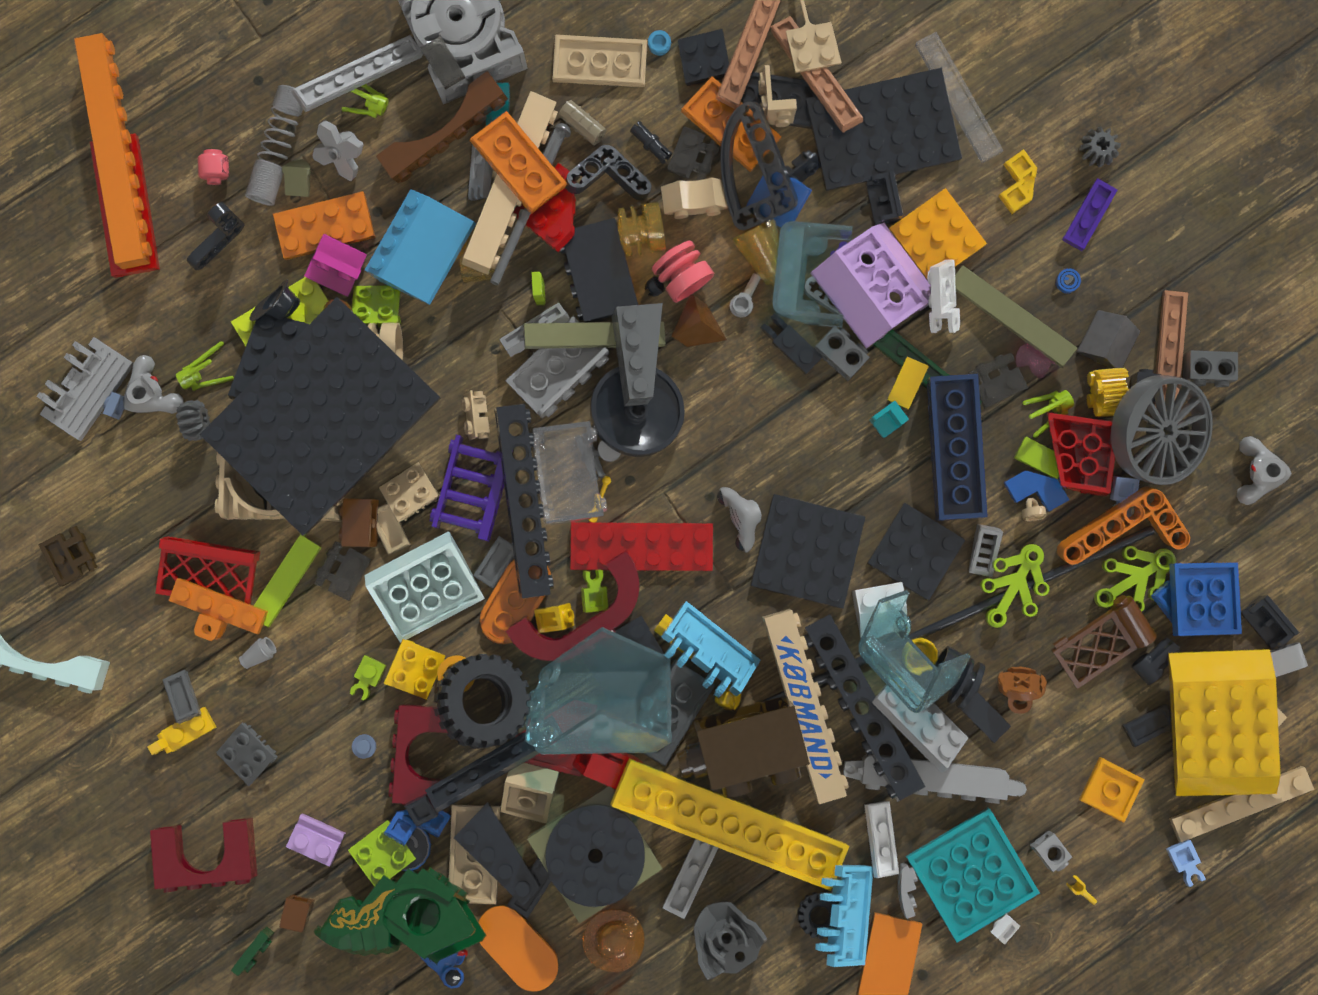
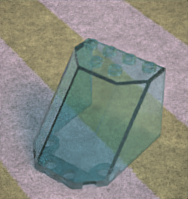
(602, 699)

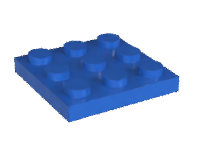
(1205, 599)

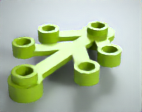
(1138, 575)
(1016, 582)

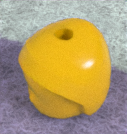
(728, 700)

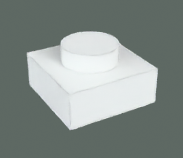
(1004, 928)

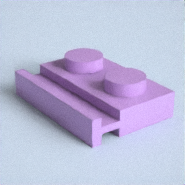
(315, 840)

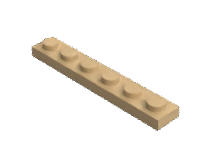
(1238, 806)

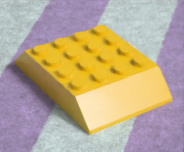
(1224, 723)

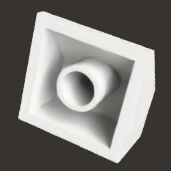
(866, 601)

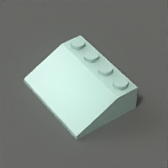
(423, 587)

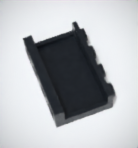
(598, 271)

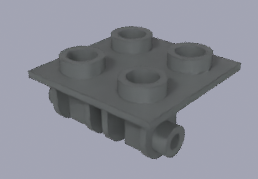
(246, 753)

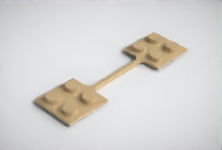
(812, 45)

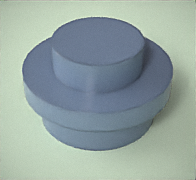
(364, 746)

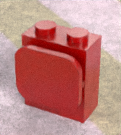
(603, 767)

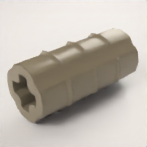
(582, 122)

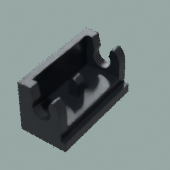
(884, 198)
(1269, 622)

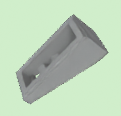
(978, 539)

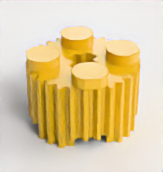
(1106, 390)

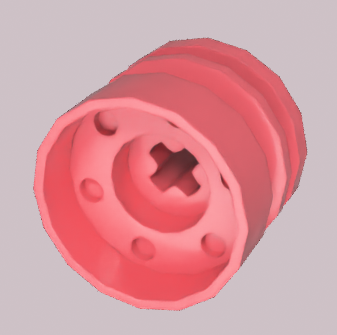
(680, 267)

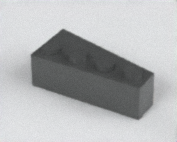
(637, 343)

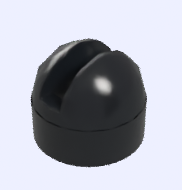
(654, 286)

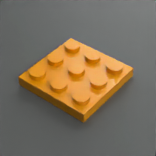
(937, 233)

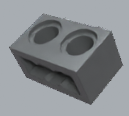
(837, 357)
(1209, 363)

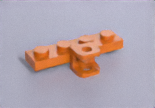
(216, 610)

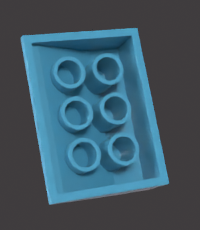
(420, 247)

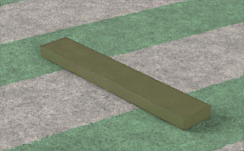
(1013, 317)
(573, 335)

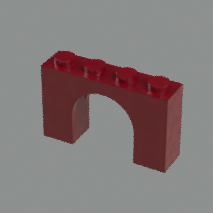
(411, 722)
(174, 871)

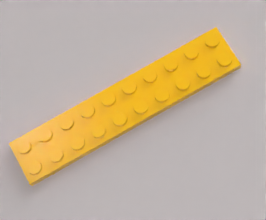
(728, 824)

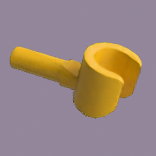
(1080, 888)

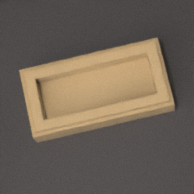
(391, 530)

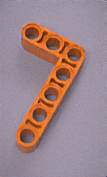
(1123, 523)

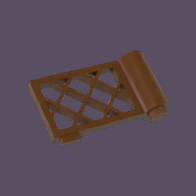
(1133, 629)

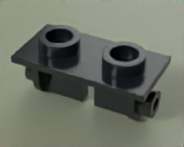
(805, 166)

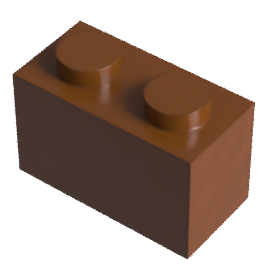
(359, 522)

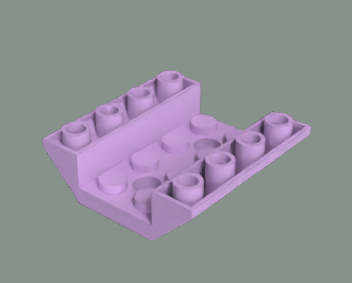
(863, 290)

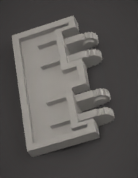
(88, 389)

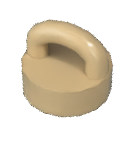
(1033, 513)

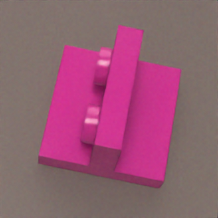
(335, 265)

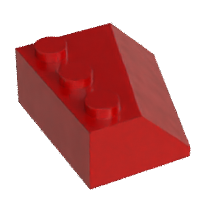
(1083, 453)

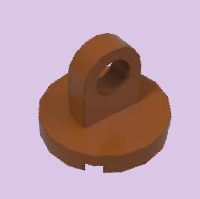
(1021, 685)

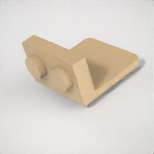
(776, 111)

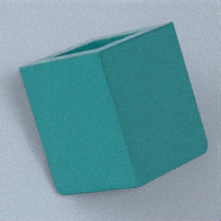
(889, 419)

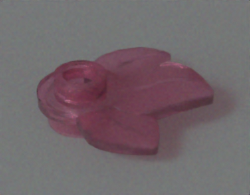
(1037, 362)

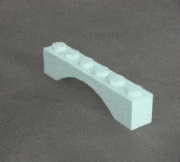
(82, 671)

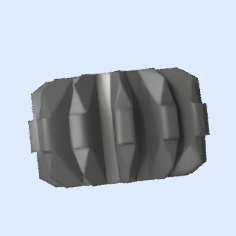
(1094, 152)
(192, 419)

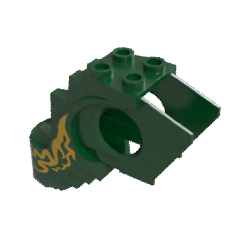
(385, 914)

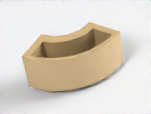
(694, 198)

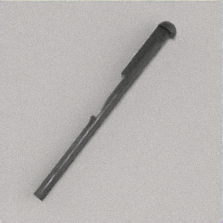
(559, 133)

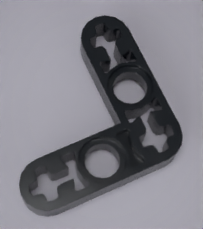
(611, 167)
(228, 228)

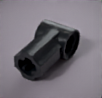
(1151, 664)

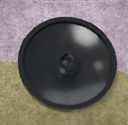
(637, 428)

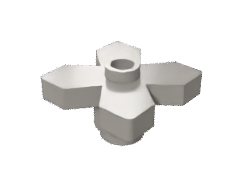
(338, 148)

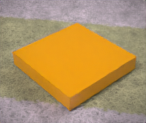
(1111, 789)

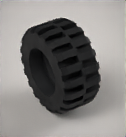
(512, 694)

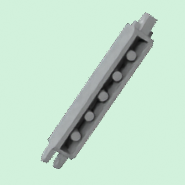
(958, 779)

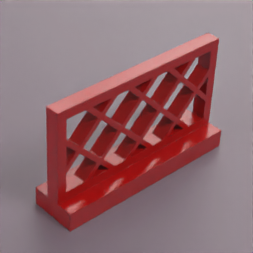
(209, 551)

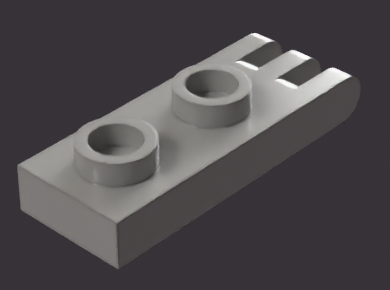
(479, 177)

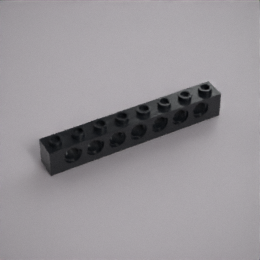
(513, 490)
(827, 629)

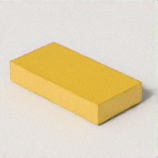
(908, 382)

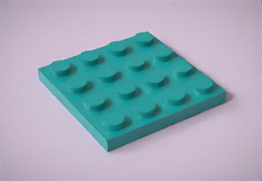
(972, 874)

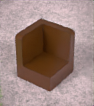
(296, 913)

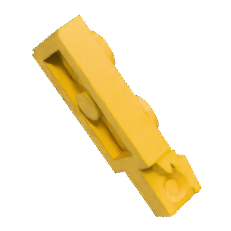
(181, 734)

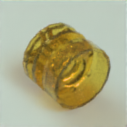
(641, 229)

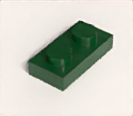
(259, 944)

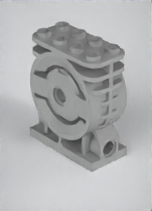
(491, 51)

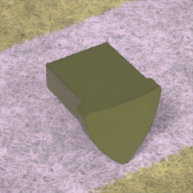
(297, 178)

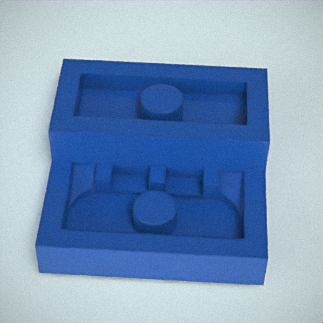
(762, 192)

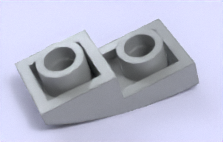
(906, 884)

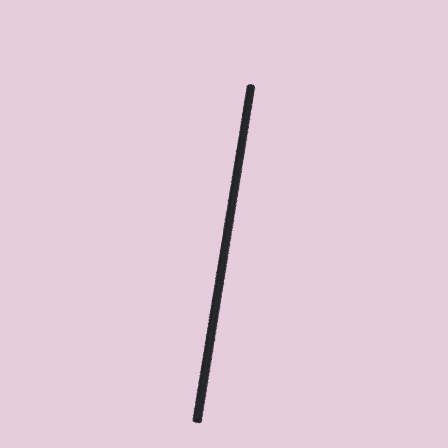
(995, 600)

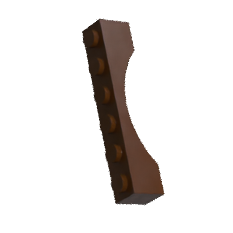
(405, 157)

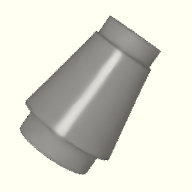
(259, 652)

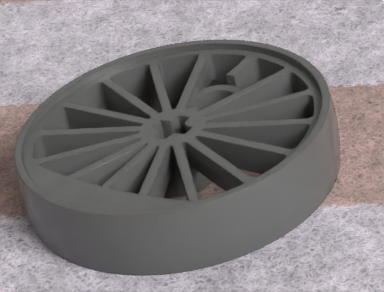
(1162, 429)

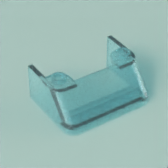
(795, 244)
(900, 661)

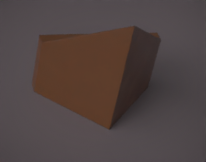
(697, 325)

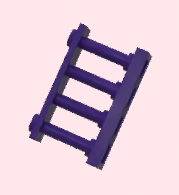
(488, 504)

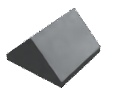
(1109, 339)

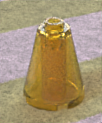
(761, 249)

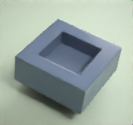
(114, 405)

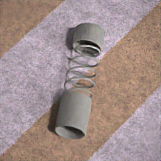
(266, 175)

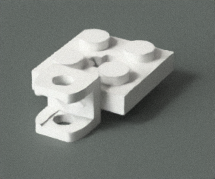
(943, 296)

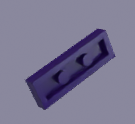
(1089, 214)

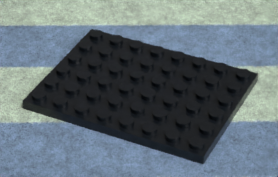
(320, 416)

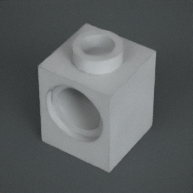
(1042, 846)

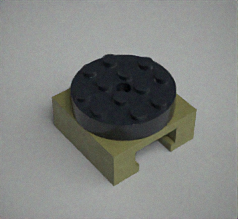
(588, 825)

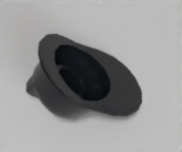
(278, 304)

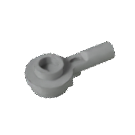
(742, 304)

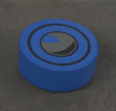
(1068, 280)

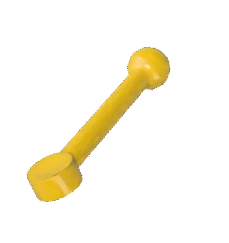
(606, 481)

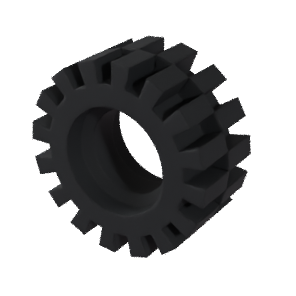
(805, 910)

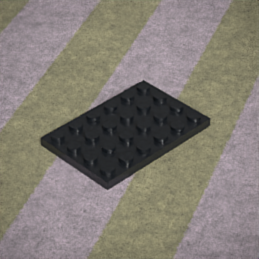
(902, 130)

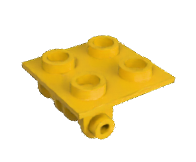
(414, 669)

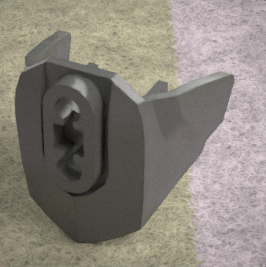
(718, 954)

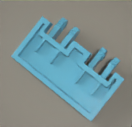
(712, 649)
(849, 916)

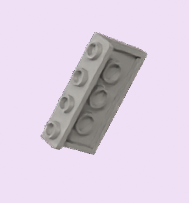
(554, 374)
(927, 730)

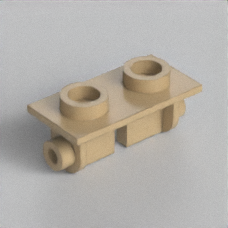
(475, 425)

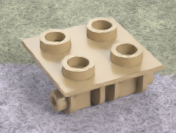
(409, 492)

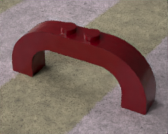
(546, 648)

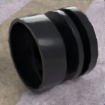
(968, 682)

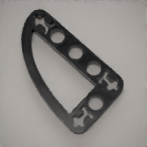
(768, 170)

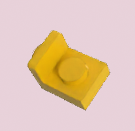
(554, 618)

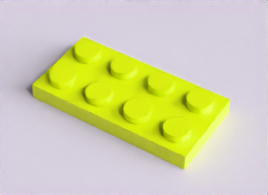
(311, 305)

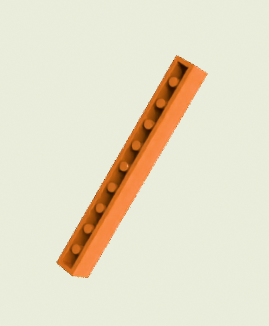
(112, 151)

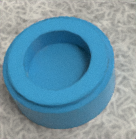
(659, 42)

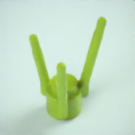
(375, 101)
(190, 374)
(1059, 403)

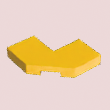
(1024, 173)

